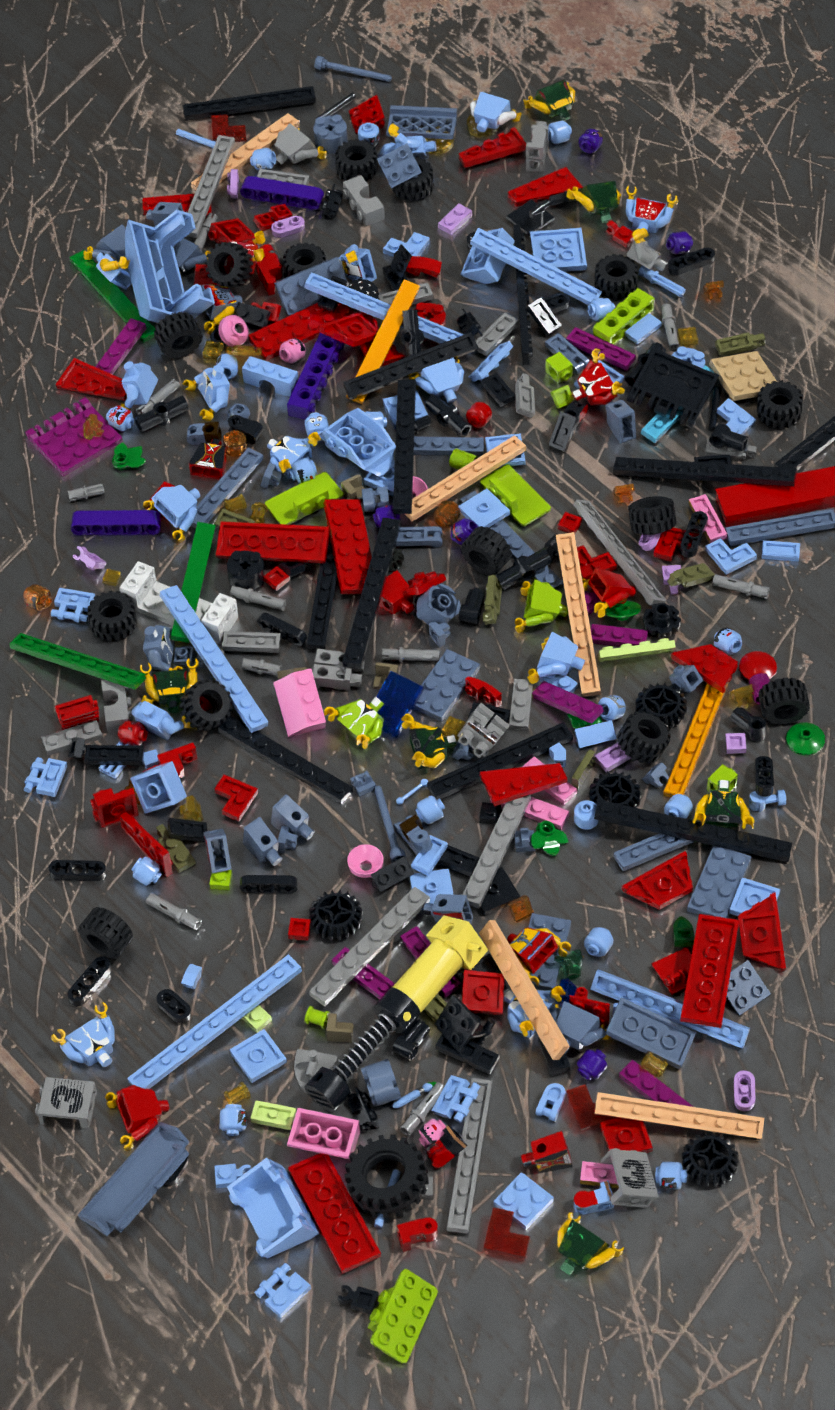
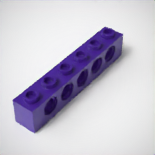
(314, 377)

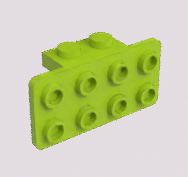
(516, 495)
(303, 499)
(401, 1315)

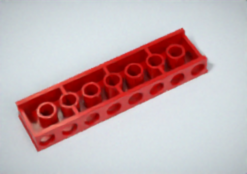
(759, 502)

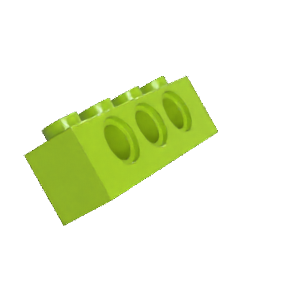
(624, 316)

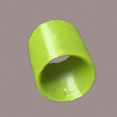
(460, 459)

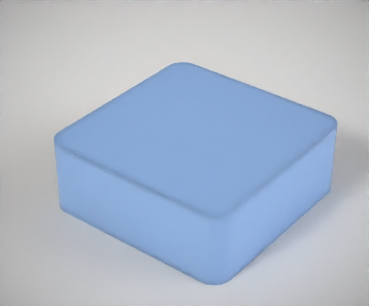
(150, 758)

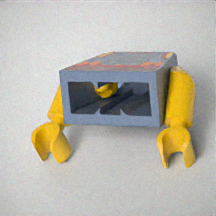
(224, 305)

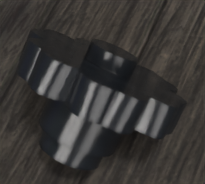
(662, 620)

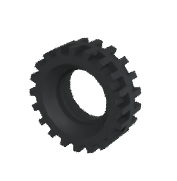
(394, 1197)

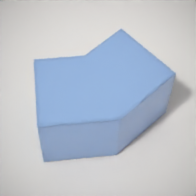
(558, 754)
(191, 976)

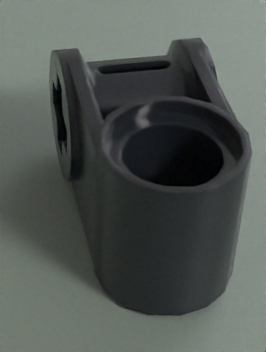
(250, 428)

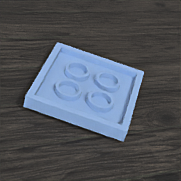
(560, 248)

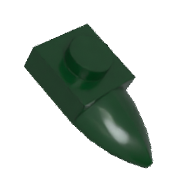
(683, 933)

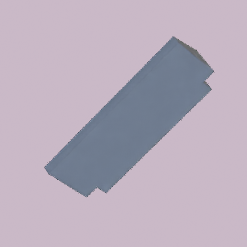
(136, 1180)

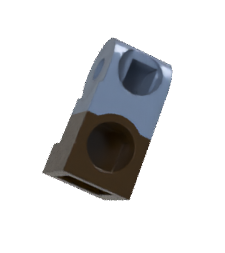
(203, 433)
(415, 834)

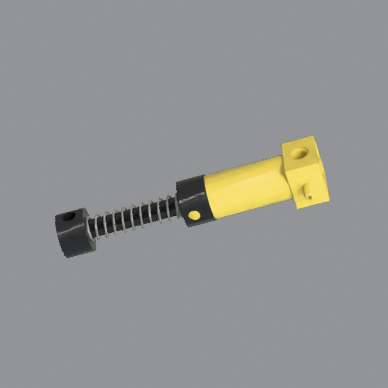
(451, 947)

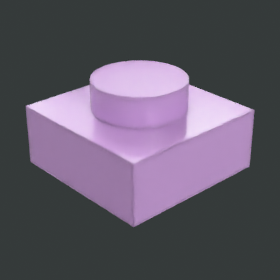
(735, 743)

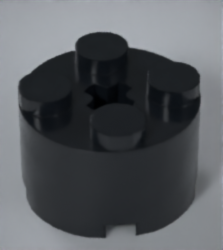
(245, 569)

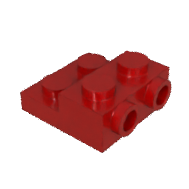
(230, 231)
(109, 806)

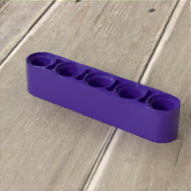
(282, 192)
(116, 522)

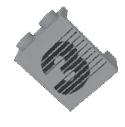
(67, 1100)
(633, 1178)

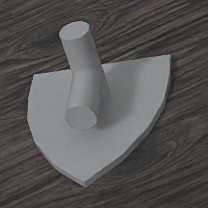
(309, 1062)

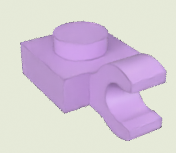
(91, 560)
(666, 571)

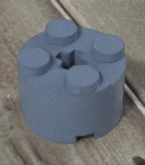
(330, 133)
(438, 604)
(381, 1082)

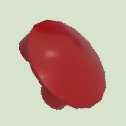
(756, 663)

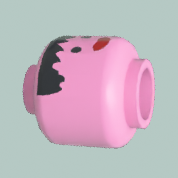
(292, 351)
(431, 1132)

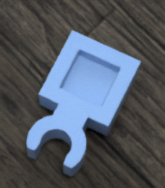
(228, 1174)

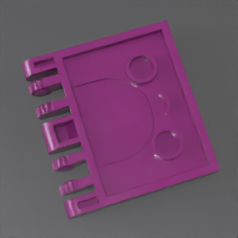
(66, 443)

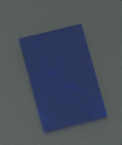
(399, 699)

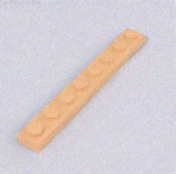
(263, 140)
(466, 476)
(524, 990)
(679, 1115)

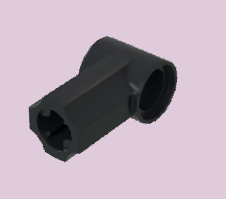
(724, 436)
(471, 609)
(752, 725)
(408, 1044)

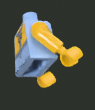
(114, 270)

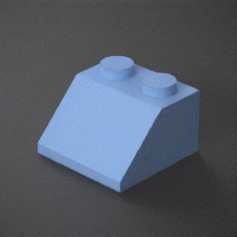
(158, 787)

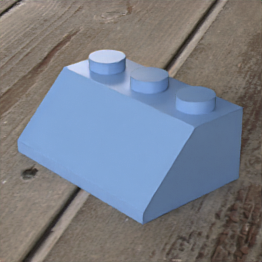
(483, 266)

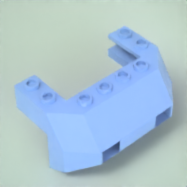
(156, 270)

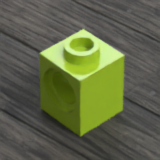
(558, 367)
(722, 773)

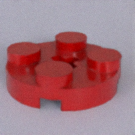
(432, 310)

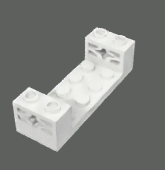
(145, 594)

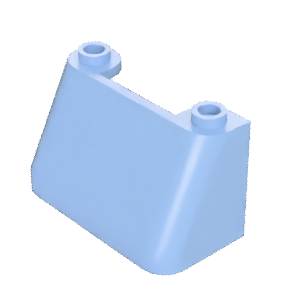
(273, 1208)

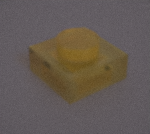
(687, 336)
(213, 350)

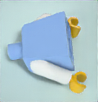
(492, 111)

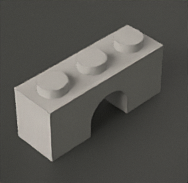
(357, 192)
(117, 713)

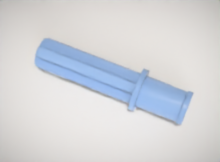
(654, 277)

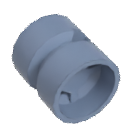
(368, 498)

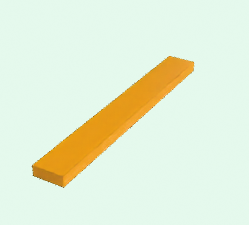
(388, 331)
(694, 741)

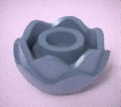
(239, 409)

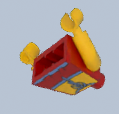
(535, 947)

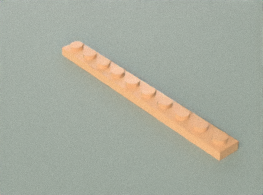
(578, 613)

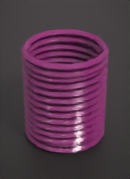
(757, 682)

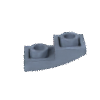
(185, 652)

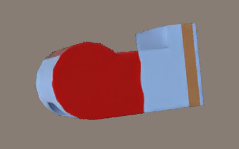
(594, 1200)

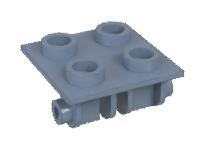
(399, 165)
(745, 988)

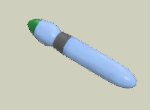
(413, 1095)

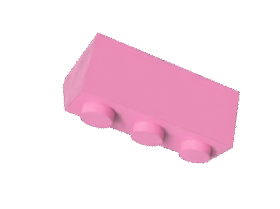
(300, 703)
(324, 1133)

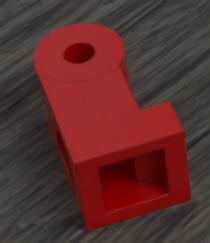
(416, 1231)

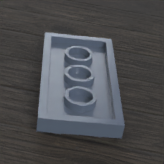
(292, 291)
(445, 684)
(719, 882)
(549, 971)
(650, 1032)

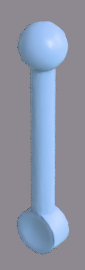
(400, 800)

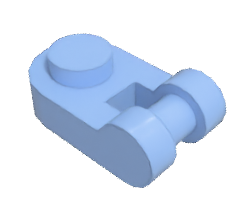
(553, 1095)

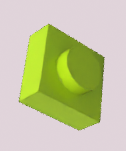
(562, 396)
(221, 880)

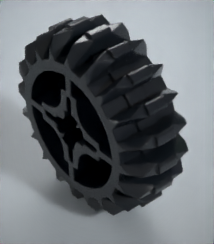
(673, 703)
(616, 789)
(332, 905)
(695, 1156)

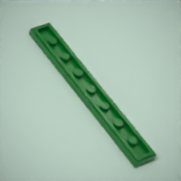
(110, 293)
(195, 572)
(77, 661)

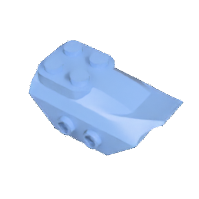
(361, 441)

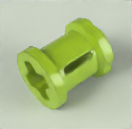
(316, 1017)

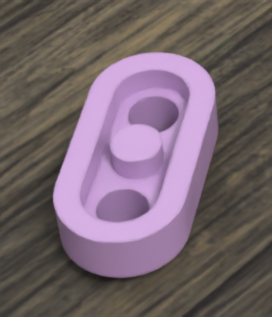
(233, 179)
(288, 226)
(649, 542)
(744, 1092)

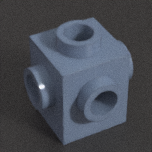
(685, 678)

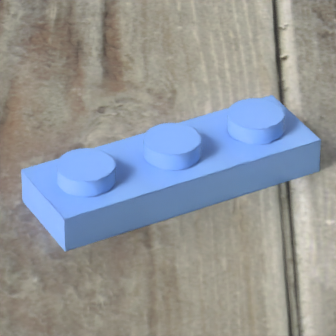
(491, 361)

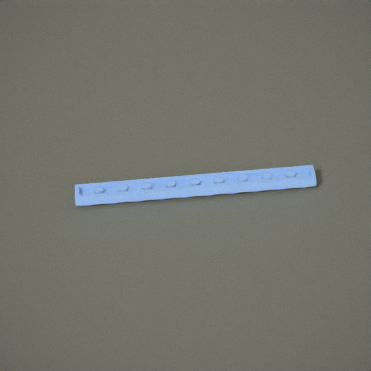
(373, 306)
(213, 658)
(215, 1023)

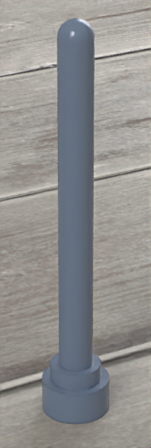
(322, 63)
(396, 852)

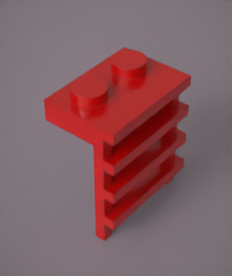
(77, 712)

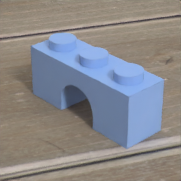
(258, 370)

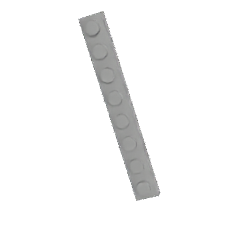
(210, 181)
(619, 552)
(495, 850)
(369, 946)
(469, 1160)

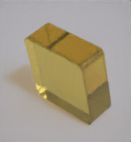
(111, 577)

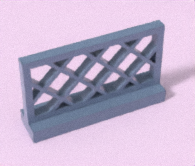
(426, 116)

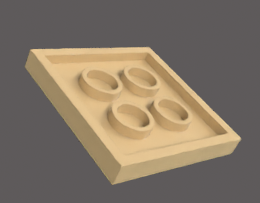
(742, 374)

